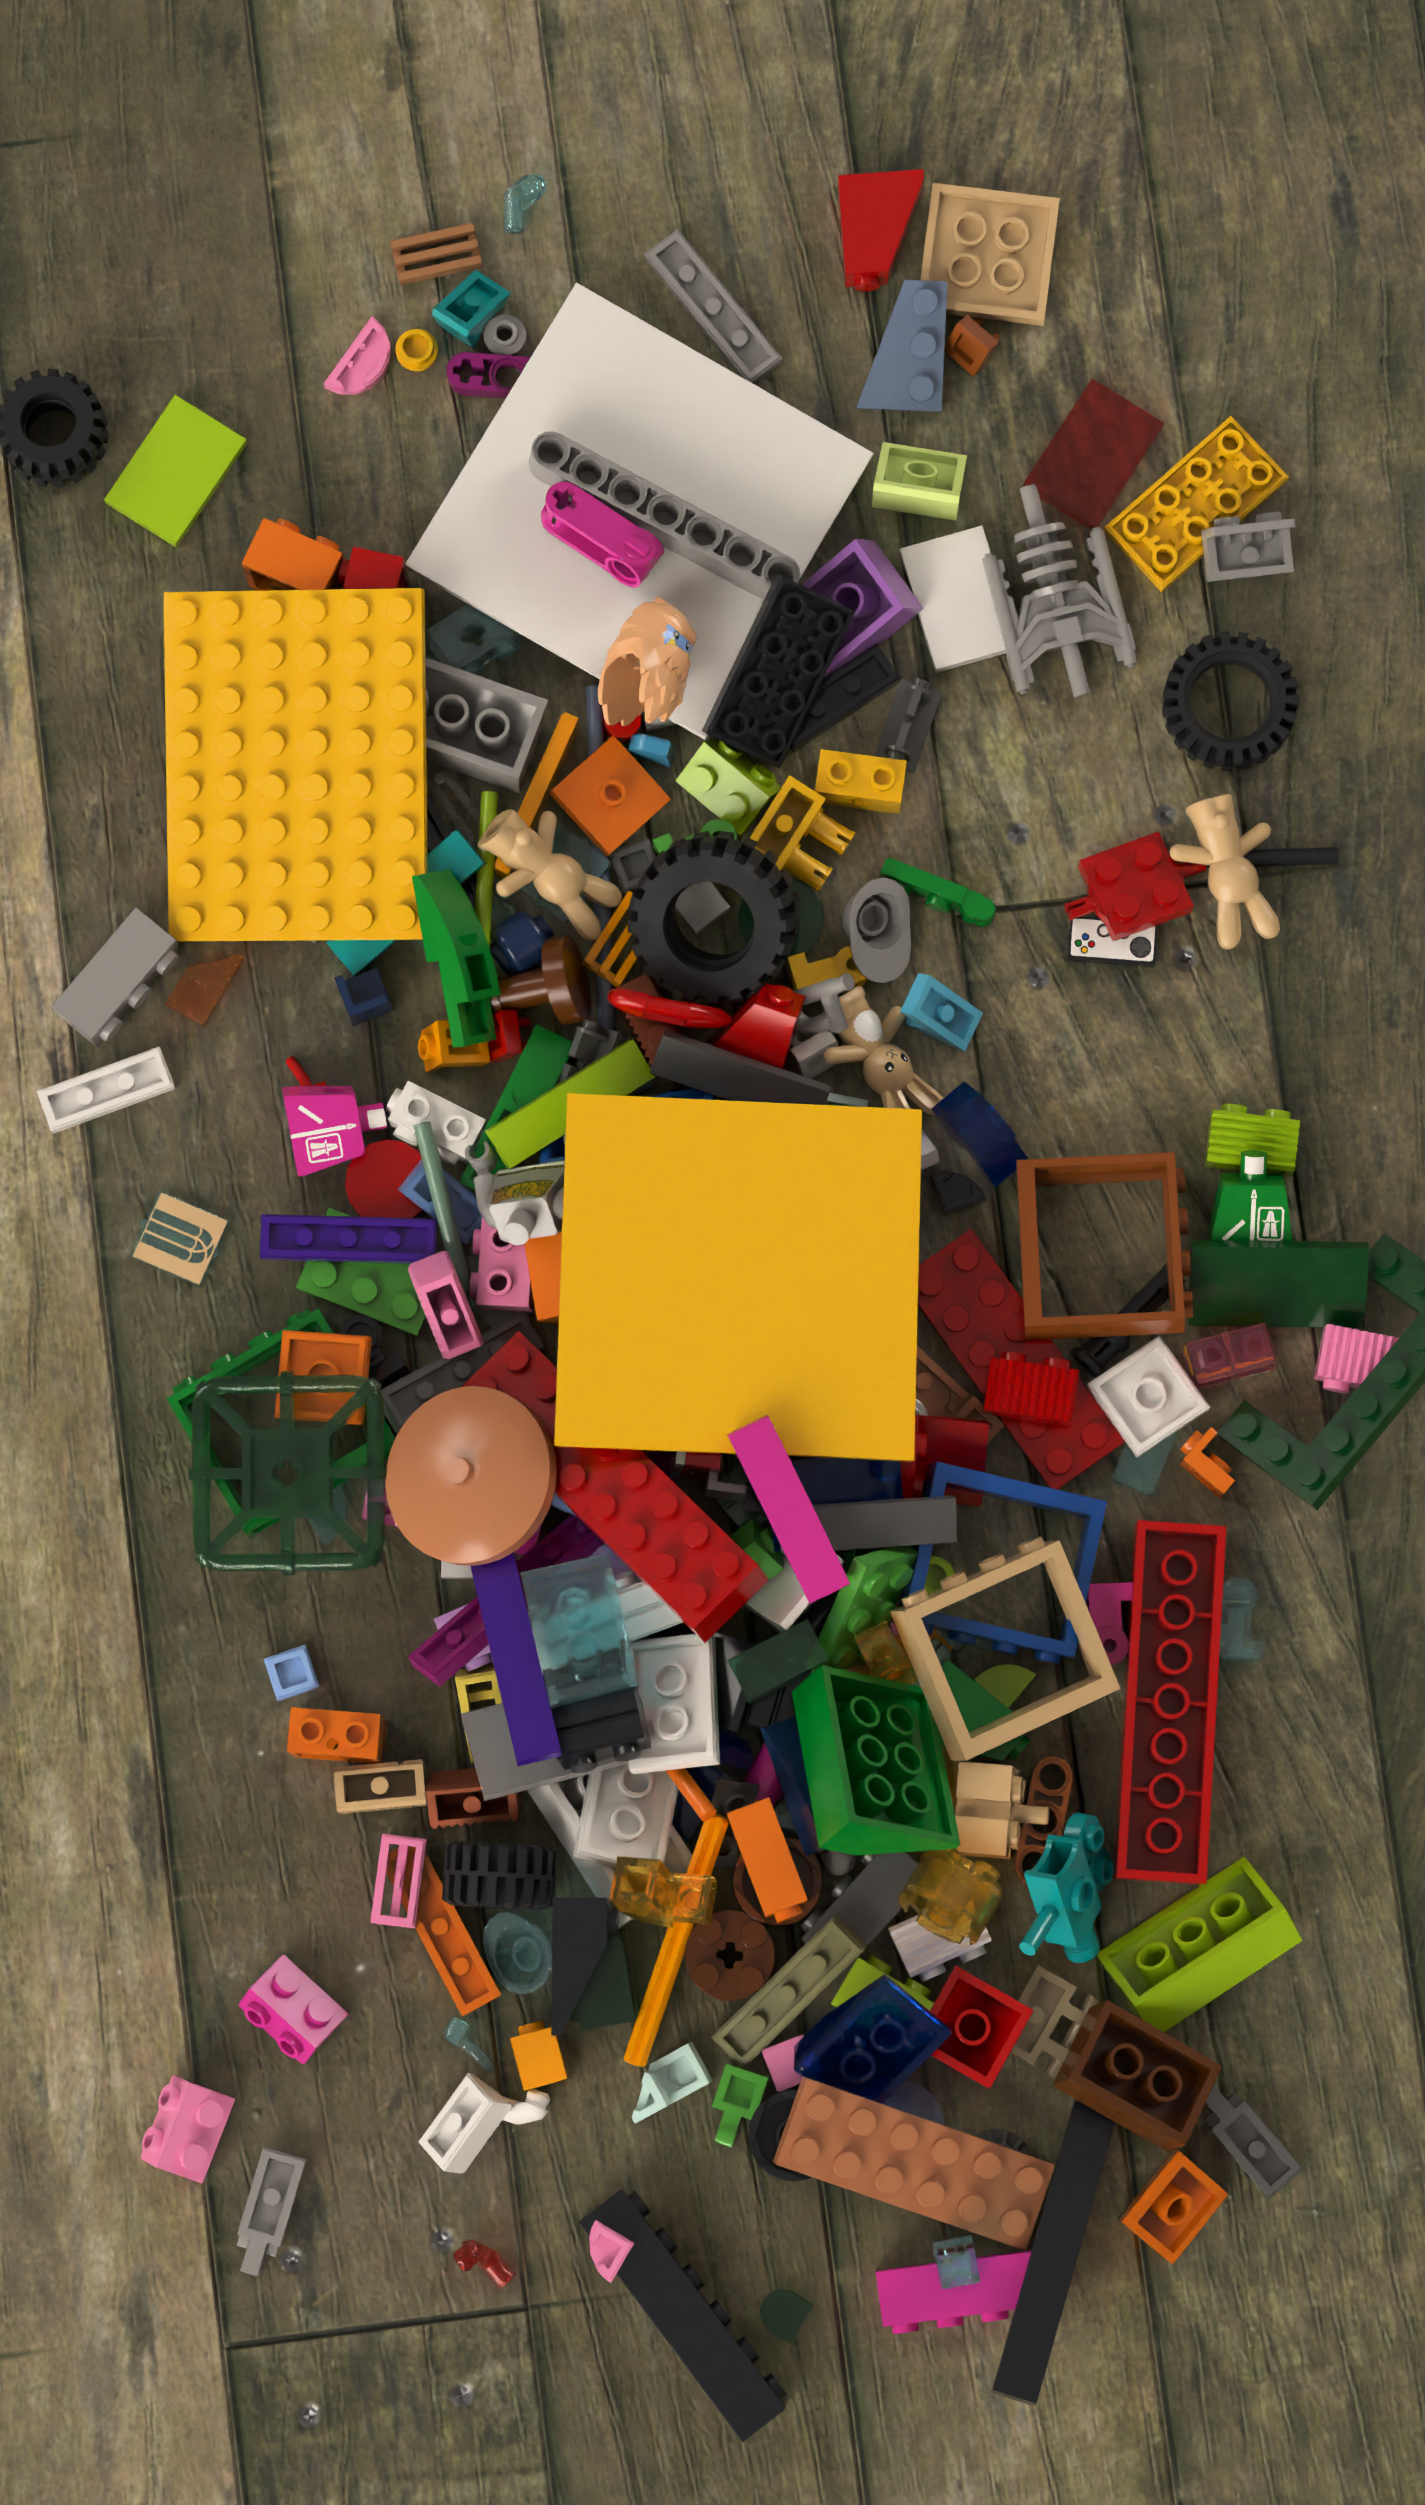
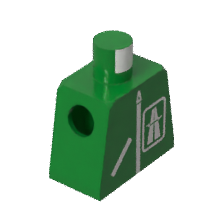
(1250, 1203)

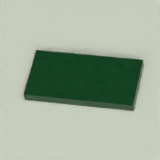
(1278, 1283)

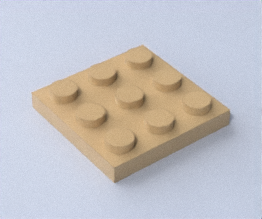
(991, 251)

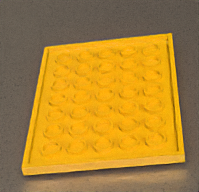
(295, 764)

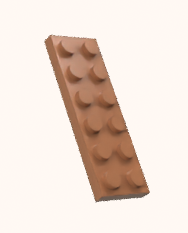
(914, 2163)

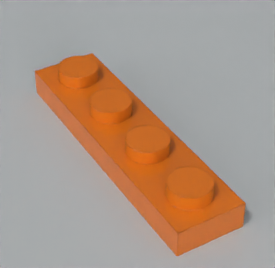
(446, 1938)

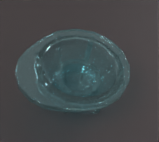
(518, 1952)

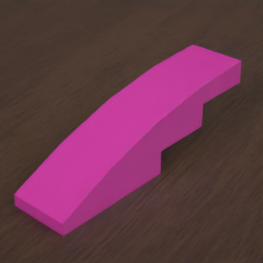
(788, 1509)

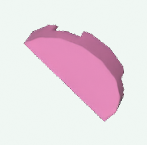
(363, 362)

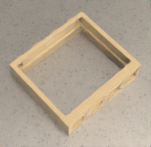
(908, 1621)

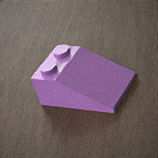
(870, 586)

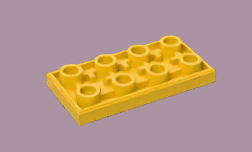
(1214, 481)

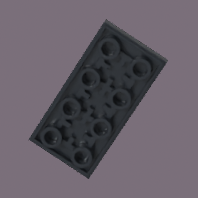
(778, 671)

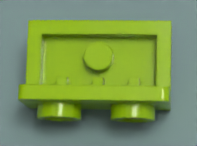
(729, 783)

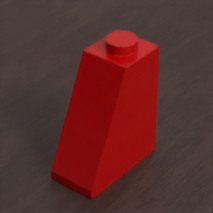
(874, 223)
(763, 1026)

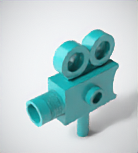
(1067, 1888)

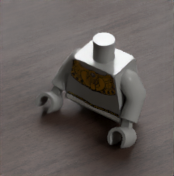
(519, 1200)

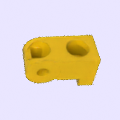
(806, 974)

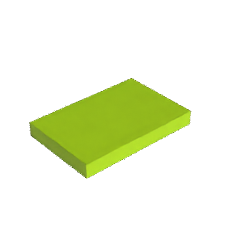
(175, 471)

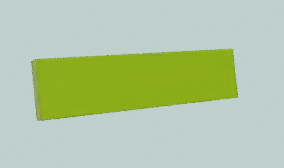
(545, 1117)

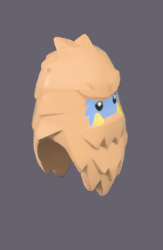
(647, 665)

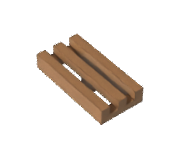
(431, 239)

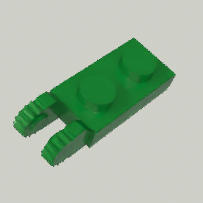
(941, 893)

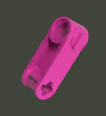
(600, 534)

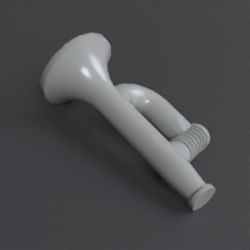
(827, 992)

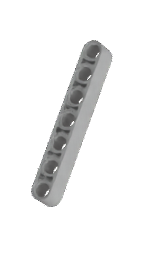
(653, 499)

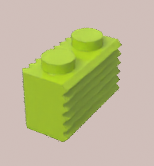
(1236, 1131)

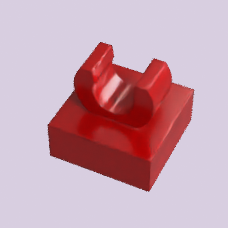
(508, 1036)

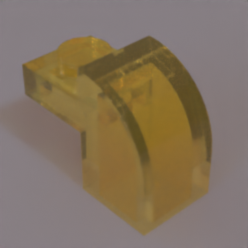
(658, 1897)

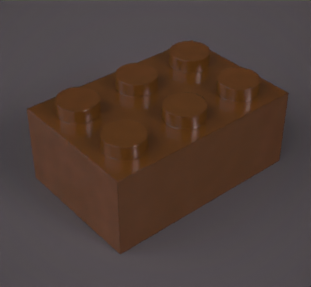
(1137, 2076)

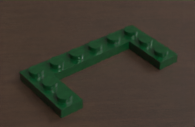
(1319, 1468)

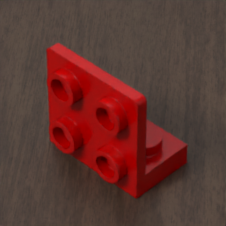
(946, 1441)

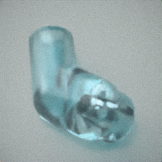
(519, 198)

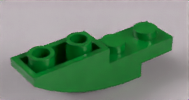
(464, 958)
(532, 1076)

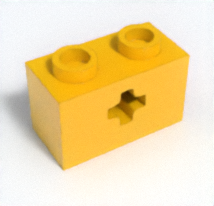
(861, 781)

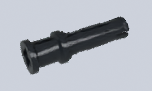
(1086, 1356)

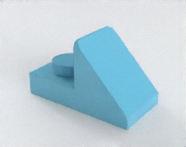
(940, 1012)

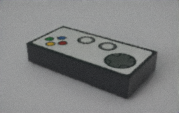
(1092, 944)

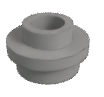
(511, 346)

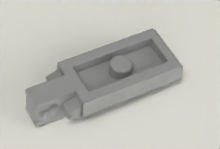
(269, 2207)

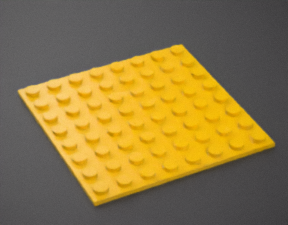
(738, 1274)

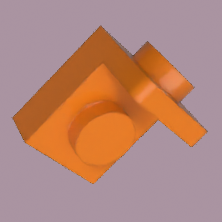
(1210, 1470)

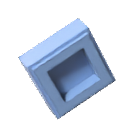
(291, 1673)

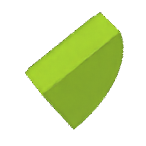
(1005, 1682)

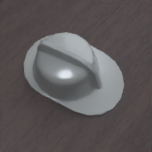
(879, 929)

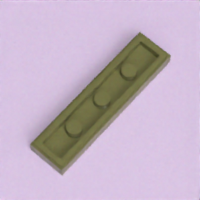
(789, 1991)

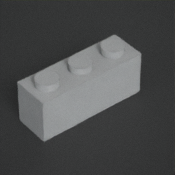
(117, 978)

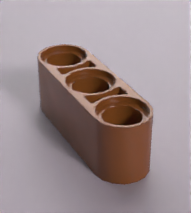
(1055, 1800)

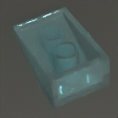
(579, 1630)

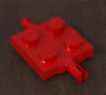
(1134, 886)

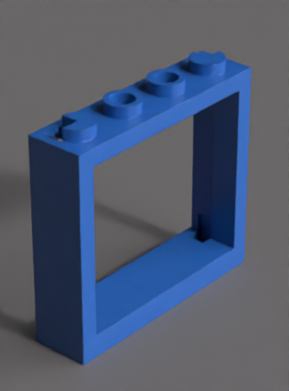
(1004, 1639)

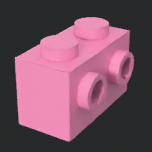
(502, 1273)

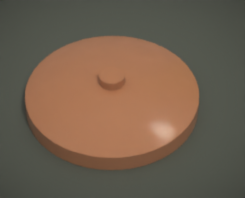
(471, 1476)

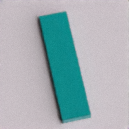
(452, 854)

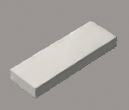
(106, 1090)

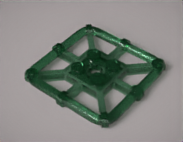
(310, 1453)

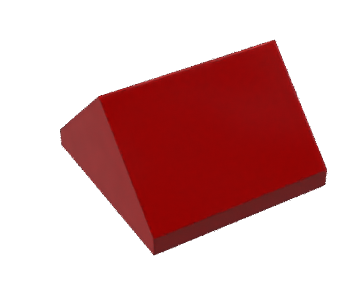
(982, 2025)

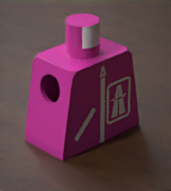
(328, 1125)

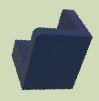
(364, 996)

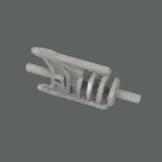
(1061, 610)

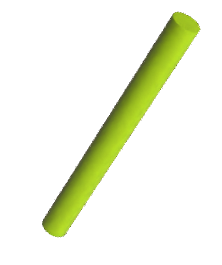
(485, 875)

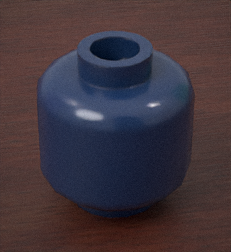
(519, 942)

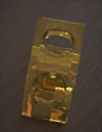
(885, 1653)

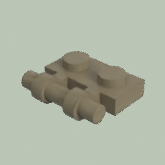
(1049, 1999)

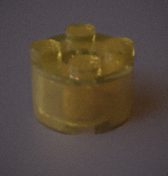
(952, 1895)

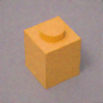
(538, 2056)

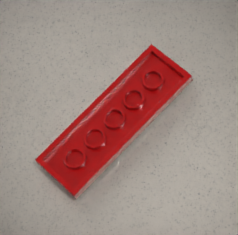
(979, 1318)

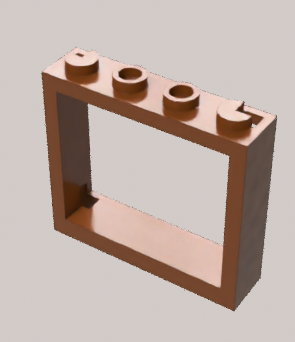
(1103, 1170)

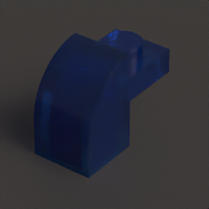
(980, 1131)

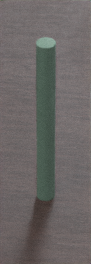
(441, 1200)

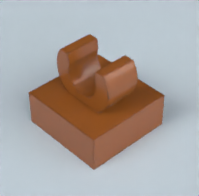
(971, 344)

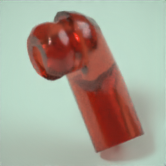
(487, 2259)

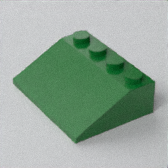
(873, 1765)

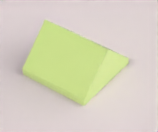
(919, 481)

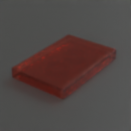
(1094, 454)

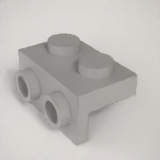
(1248, 549)

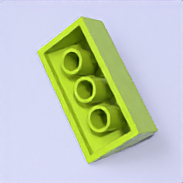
(1200, 1946)

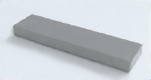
(713, 307)

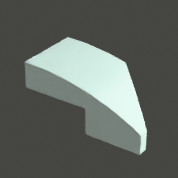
(671, 2080)

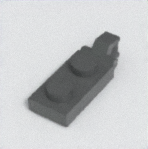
(1250, 2142)

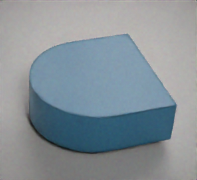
(652, 749)

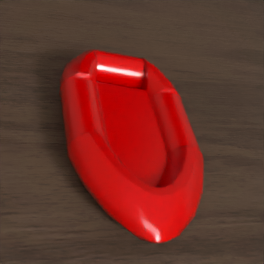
(668, 1010)

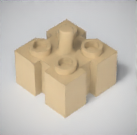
(991, 1810)

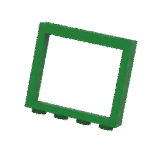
(261, 1350)

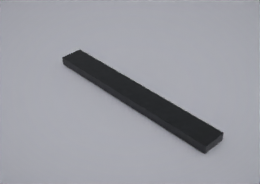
(1053, 2255)

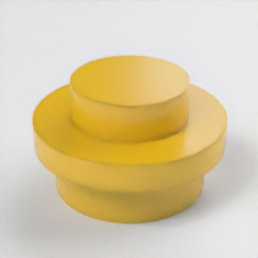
(416, 350)

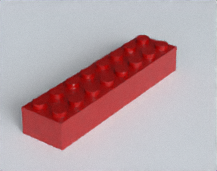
(634, 1506)
(1170, 1703)

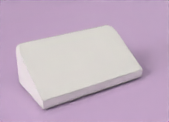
(464, 2124)

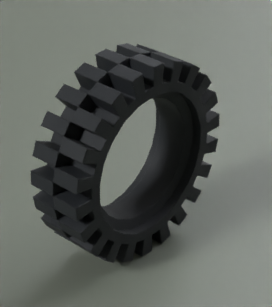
(1244, 653)

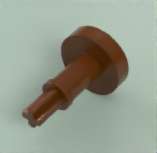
(559, 981)

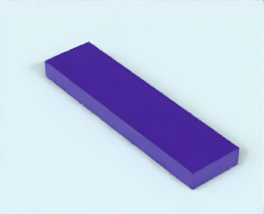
(347, 1238)

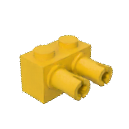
(796, 814)

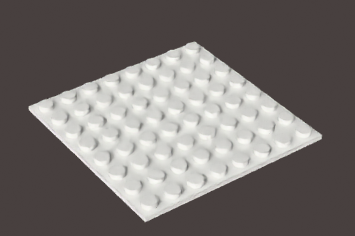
(670, 421)

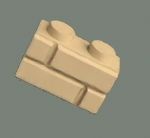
(380, 1786)

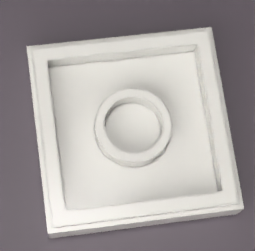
(1148, 1396)

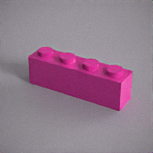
(915, 2296)

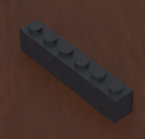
(687, 2319)

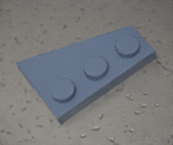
(911, 353)

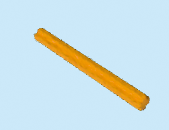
(672, 1950)

